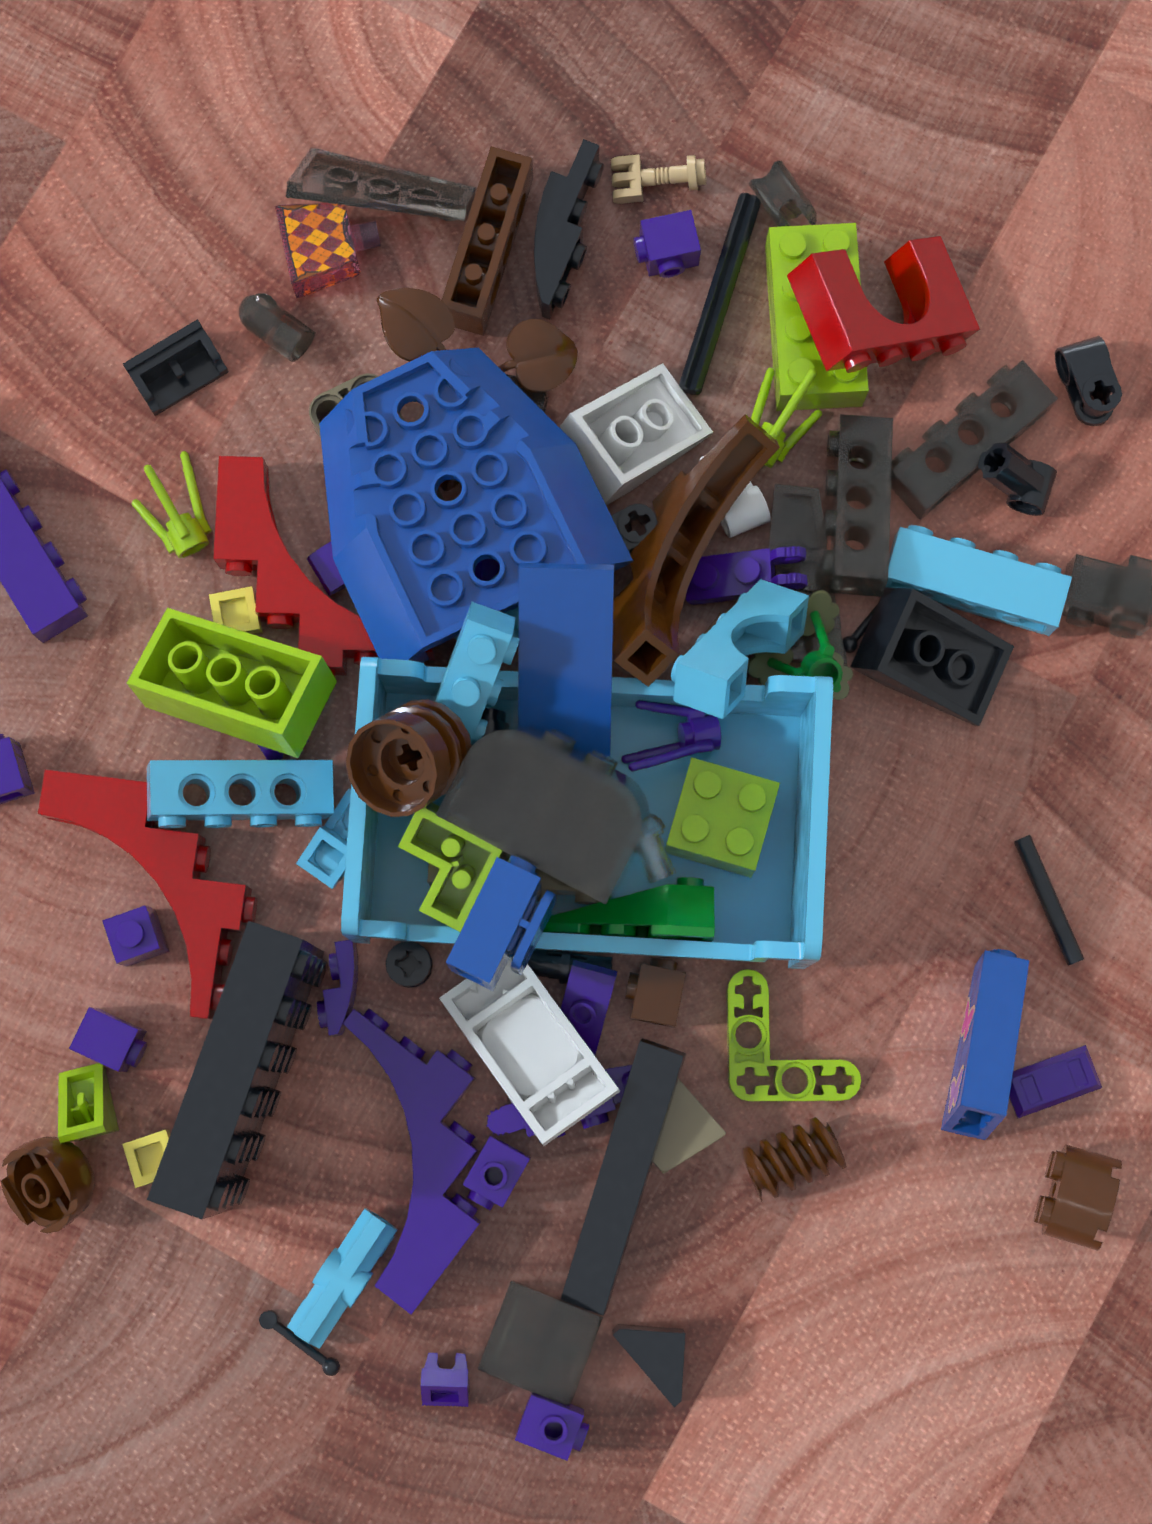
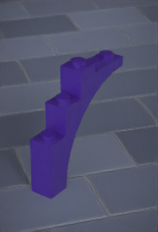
(435, 1222)

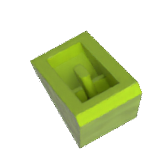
(85, 1104)

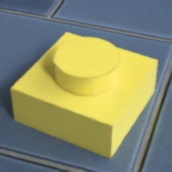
(236, 609)
(145, 1156)

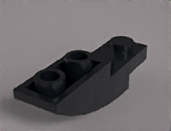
(557, 232)

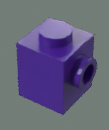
(668, 244)
(495, 1173)
(552, 1427)

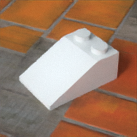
(635, 431)

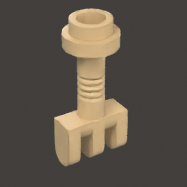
(637, 178)

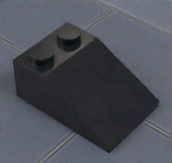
(932, 654)

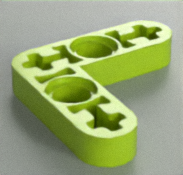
(759, 1056)

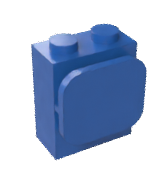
(502, 923)

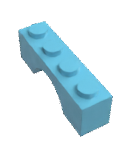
(715, 668)

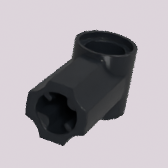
(1023, 480)

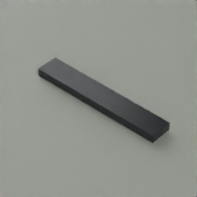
(623, 1176)

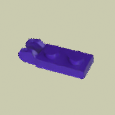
(731, 574)

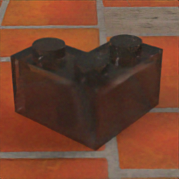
(1110, 595)

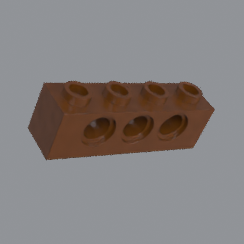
(488, 239)

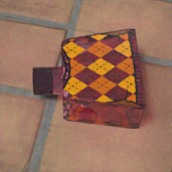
(322, 244)

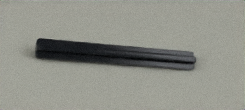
(720, 294)

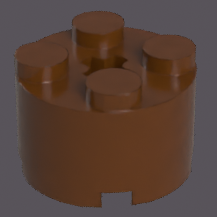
(1079, 1196)

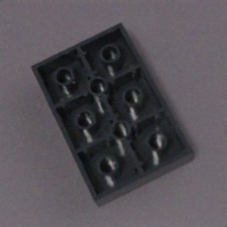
(238, 1073)

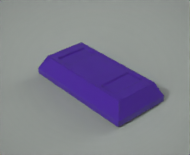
(1053, 1081)

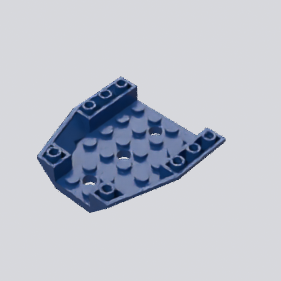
(415, 555)

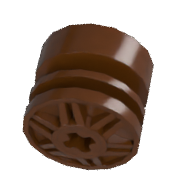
(407, 757)

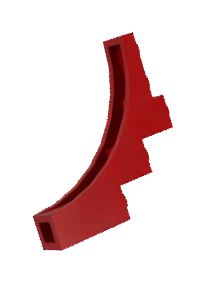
(284, 596)
(172, 858)

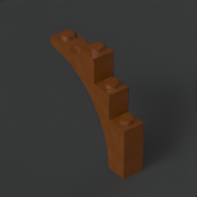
(665, 560)

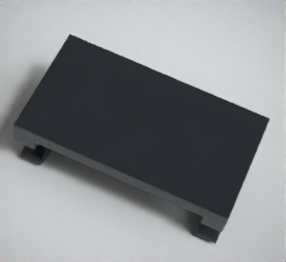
(176, 367)

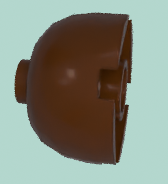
(48, 1183)

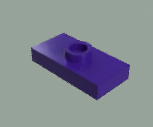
(588, 1000)

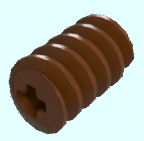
(793, 1157)

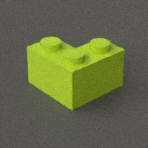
(461, 861)

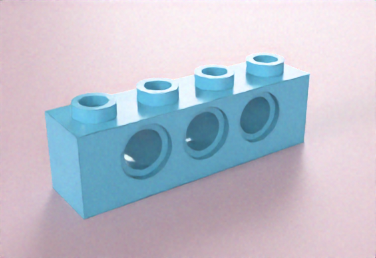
(308, 778)

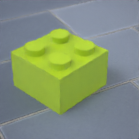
(722, 817)

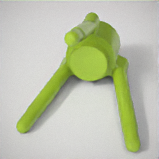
(776, 429)
(185, 533)

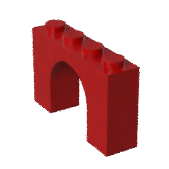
(855, 334)

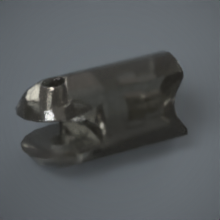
(782, 196)
(275, 326)

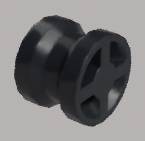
(415, 972)

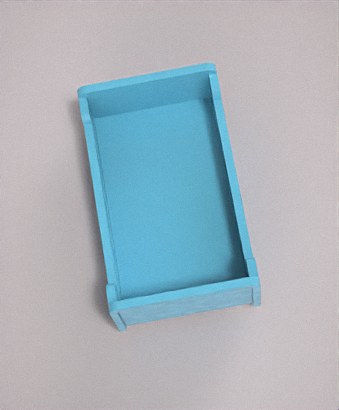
(772, 733)

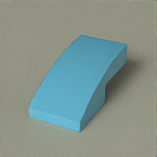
(327, 850)

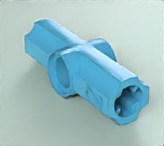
(342, 1278)

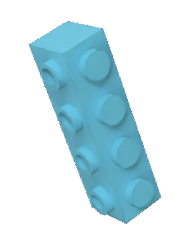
(977, 580)
(474, 665)

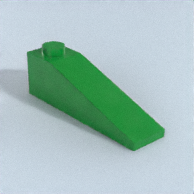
(661, 912)

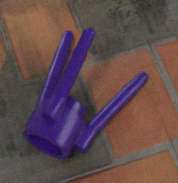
(695, 735)

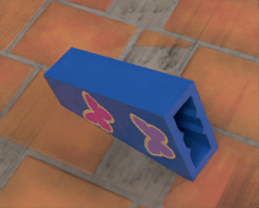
(987, 1046)

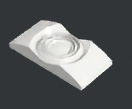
(531, 1050)

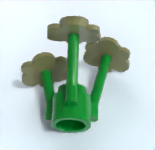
(820, 662)

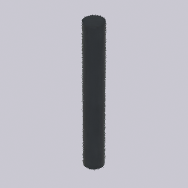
(1049, 900)

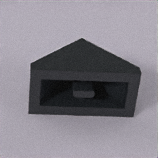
(658, 1353)

